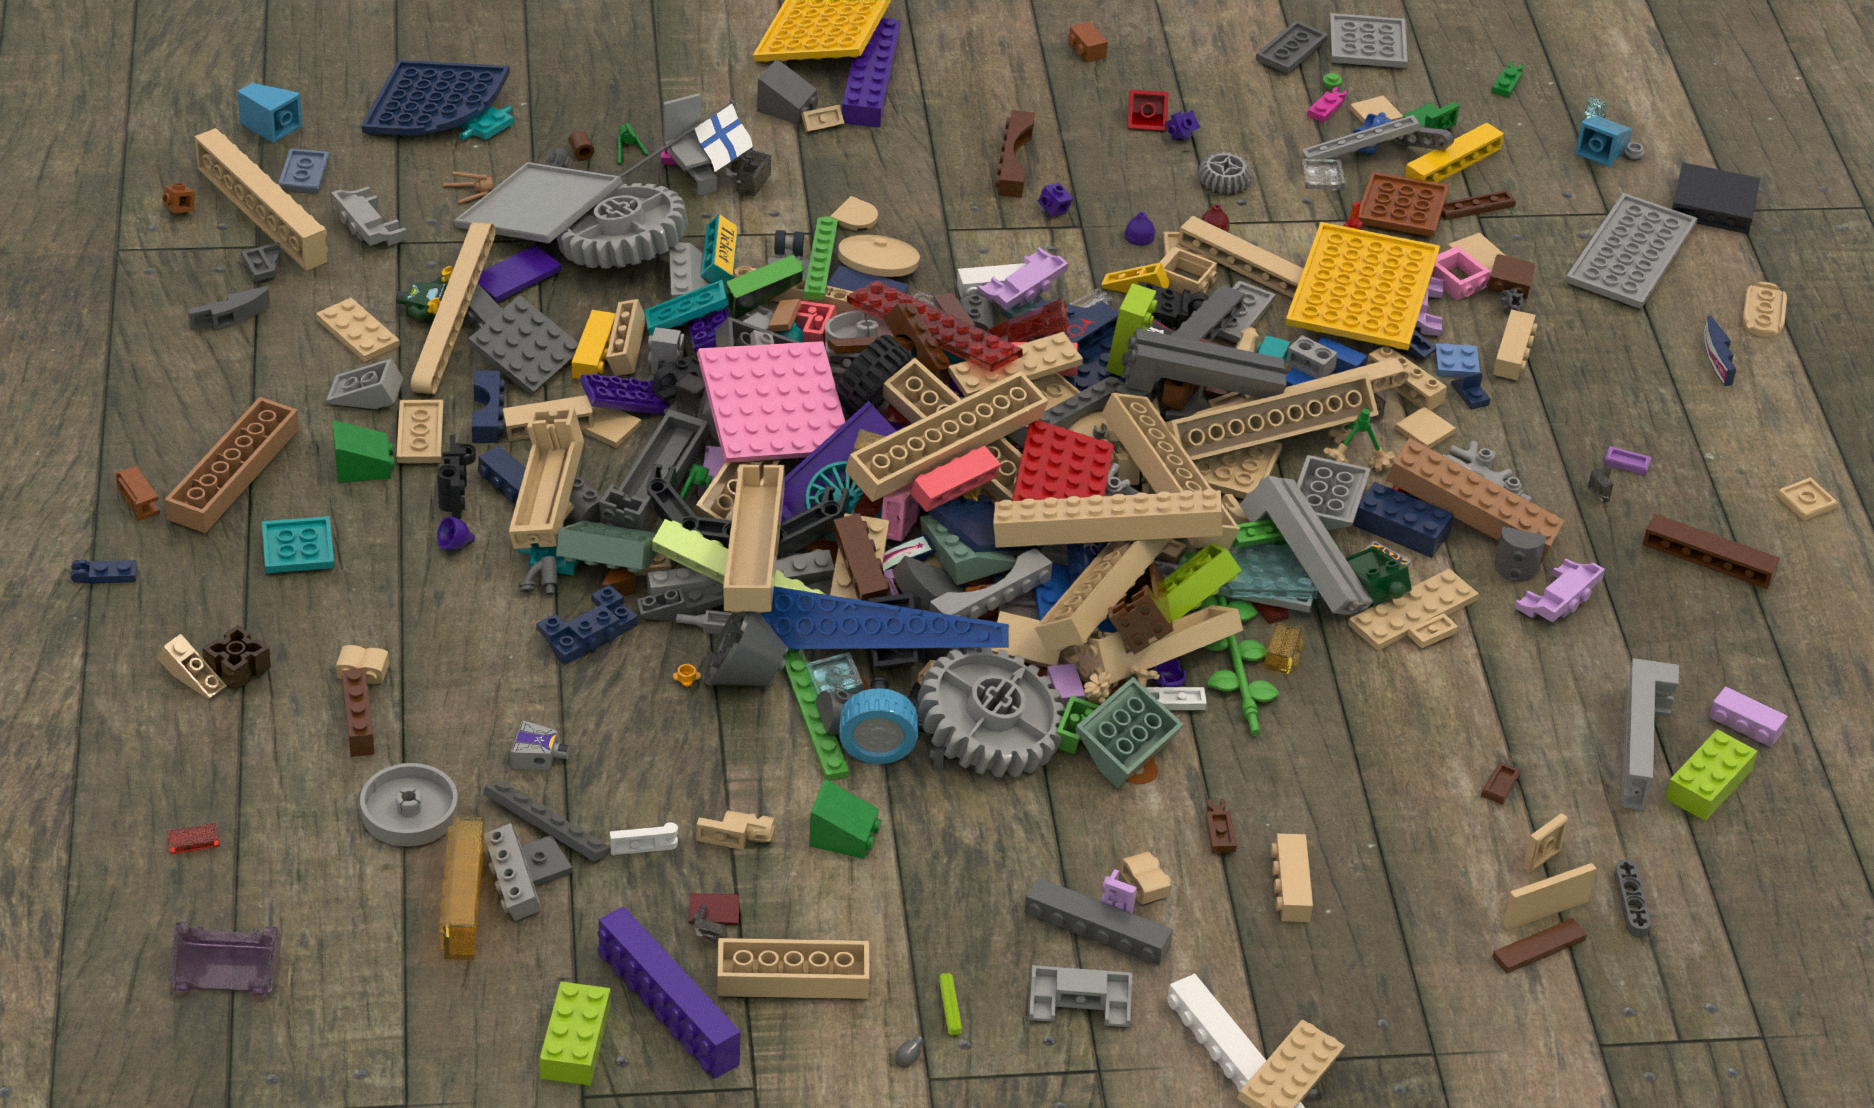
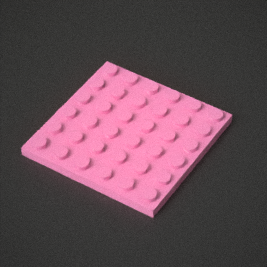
(771, 399)

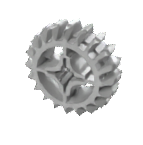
(1225, 173)

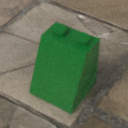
(361, 453)
(843, 822)

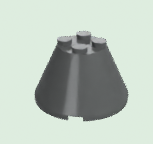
(747, 653)

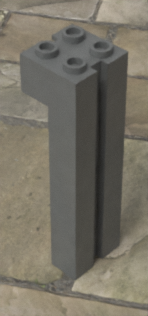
(1201, 364)
(672, 444)

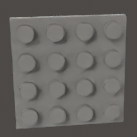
(1368, 40)

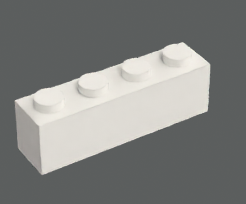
(970, 278)

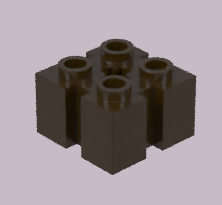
(237, 657)

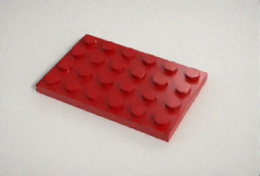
(1061, 464)

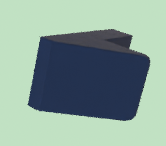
(1471, 391)

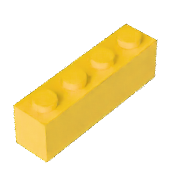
(593, 345)

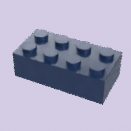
(1403, 519)

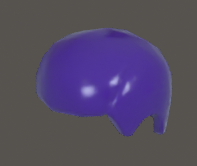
(1170, 674)

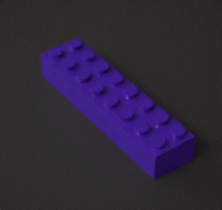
(871, 76)
(669, 992)

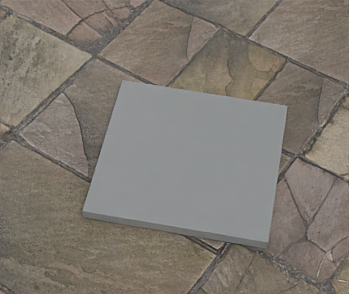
(539, 201)

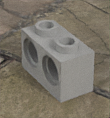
(1311, 357)

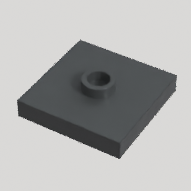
(545, 860)

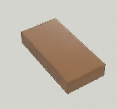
(784, 315)

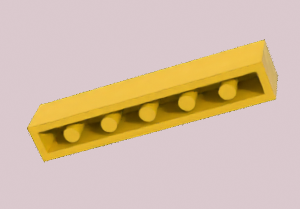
(1462, 153)

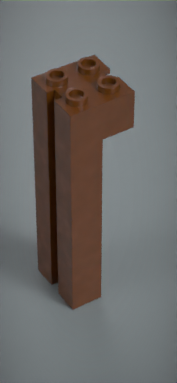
(1143, 611)

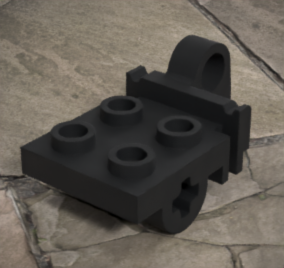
(1174, 307)
(670, 373)
(453, 477)

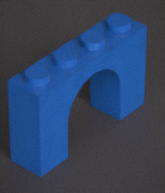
(1346, 360)

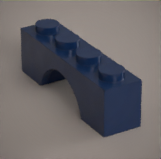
(486, 421)

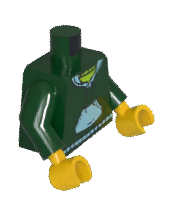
(424, 298)

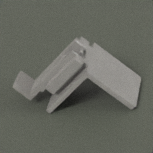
(679, 117)

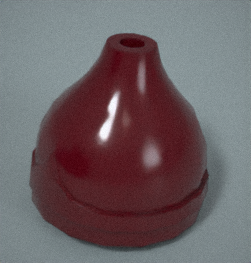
(1217, 217)

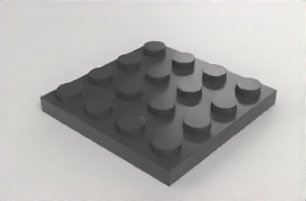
(524, 345)

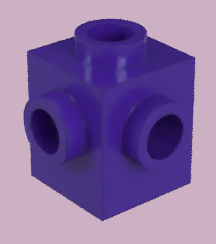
(1182, 125)
(1055, 199)

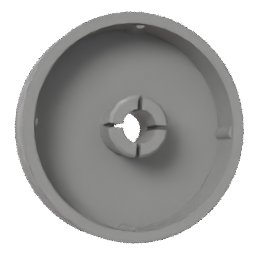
(855, 325)
(408, 804)

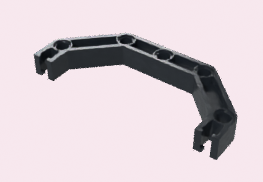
(794, 532)

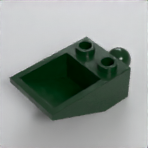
(1380, 574)

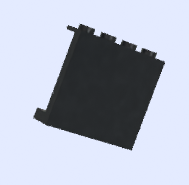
(1716, 197)

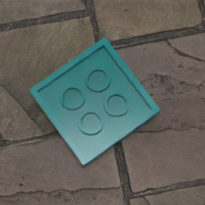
(297, 544)

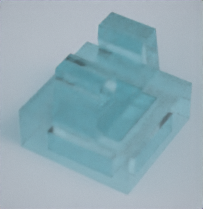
(1595, 107)

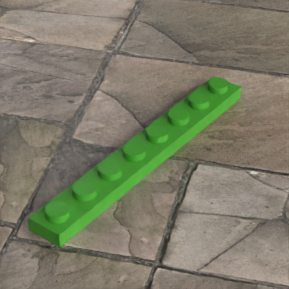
(820, 258)
(825, 745)

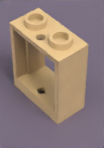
(1193, 264)

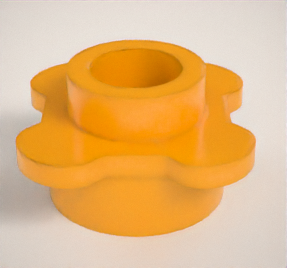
(686, 674)

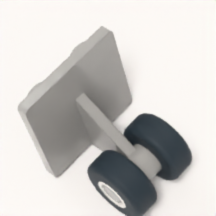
(790, 243)

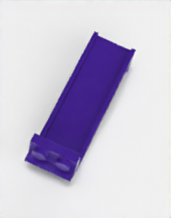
(832, 450)

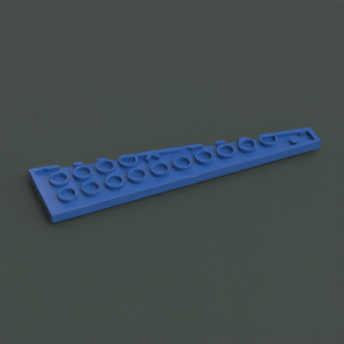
(836, 622)

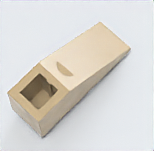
(1128, 468)
(189, 667)

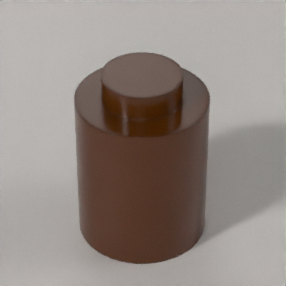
(581, 145)

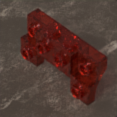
(1038, 322)

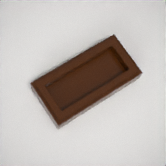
(1501, 783)

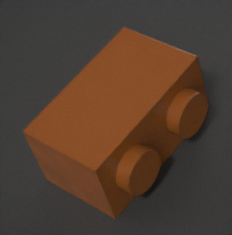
(1088, 41)

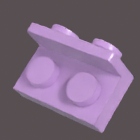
(1118, 893)

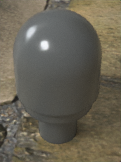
(909, 1051)

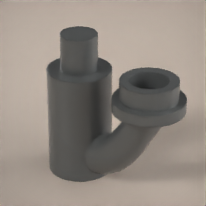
(548, 570)

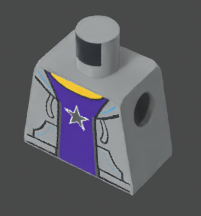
(536, 747)

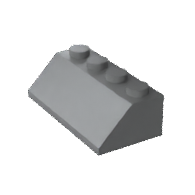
(685, 269)

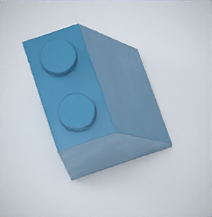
(269, 111)
(1602, 140)

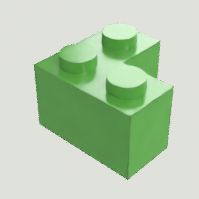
(1075, 712)

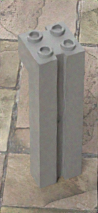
(1310, 541)
(1646, 694)

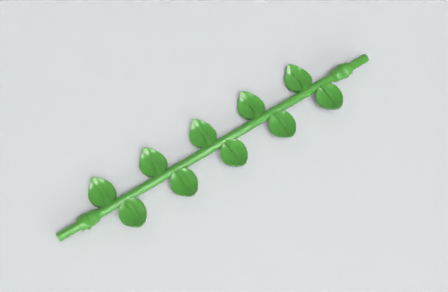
(1247, 650)

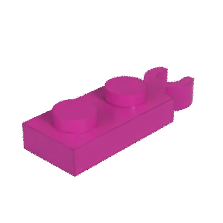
(1327, 105)

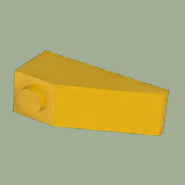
(1122, 280)

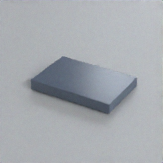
(304, 171)

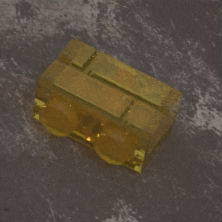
(1283, 648)

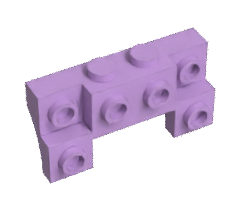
(1027, 281)
(1431, 324)
(1565, 593)

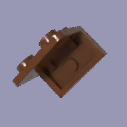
(1511, 274)

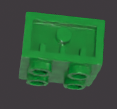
(1432, 117)

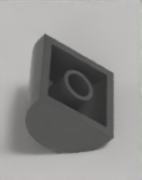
(979, 310)
(585, 502)
(1519, 554)
(829, 707)

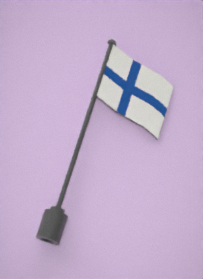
(719, 136)

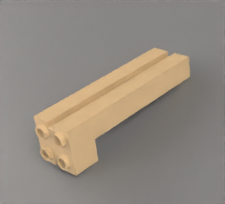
(547, 478)
(1191, 632)

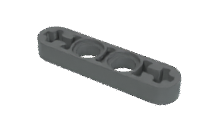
(1421, 141)
(1636, 897)

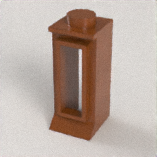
(137, 492)

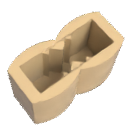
(372, 659)
(1145, 874)

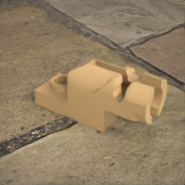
(735, 830)

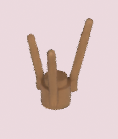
(482, 185)

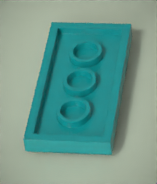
(687, 307)

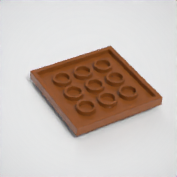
(1403, 204)

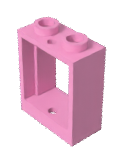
(1452, 285)
(900, 512)

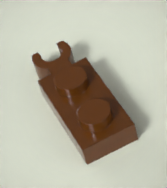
(1220, 828)

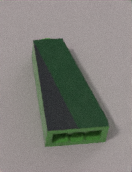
(762, 285)

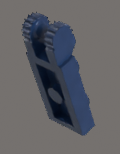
(104, 571)

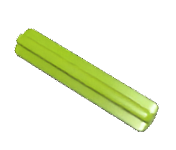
(950, 1004)

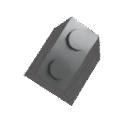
(785, 93)

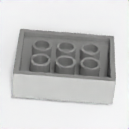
(1333, 489)

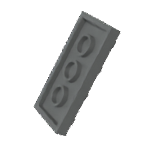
(1291, 47)

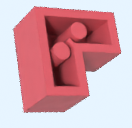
(812, 320)

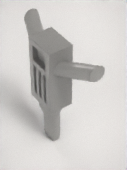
(711, 621)

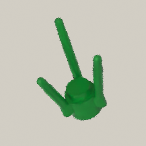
(628, 136)
(697, 475)

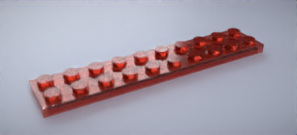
(950, 332)

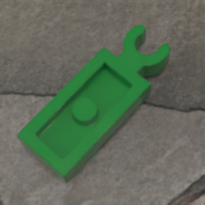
(1507, 80)

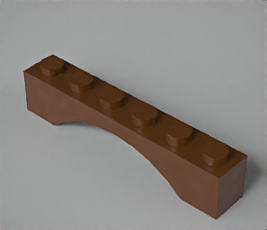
(1010, 173)

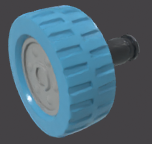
(878, 724)

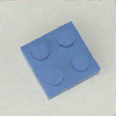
(1456, 360)

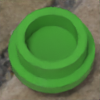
(1332, 80)

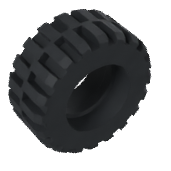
(869, 371)

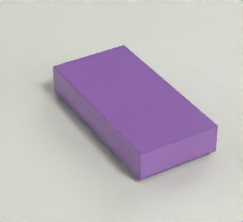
(1627, 460)

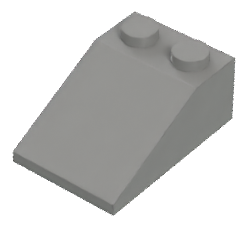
(367, 386)

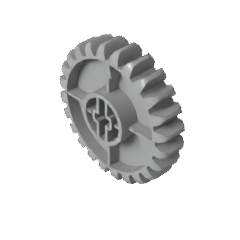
(626, 227)
(991, 711)

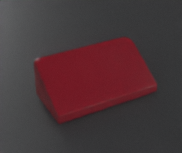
(721, 907)

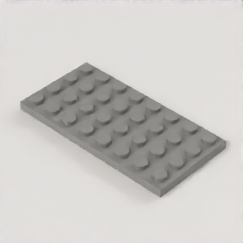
(1631, 250)

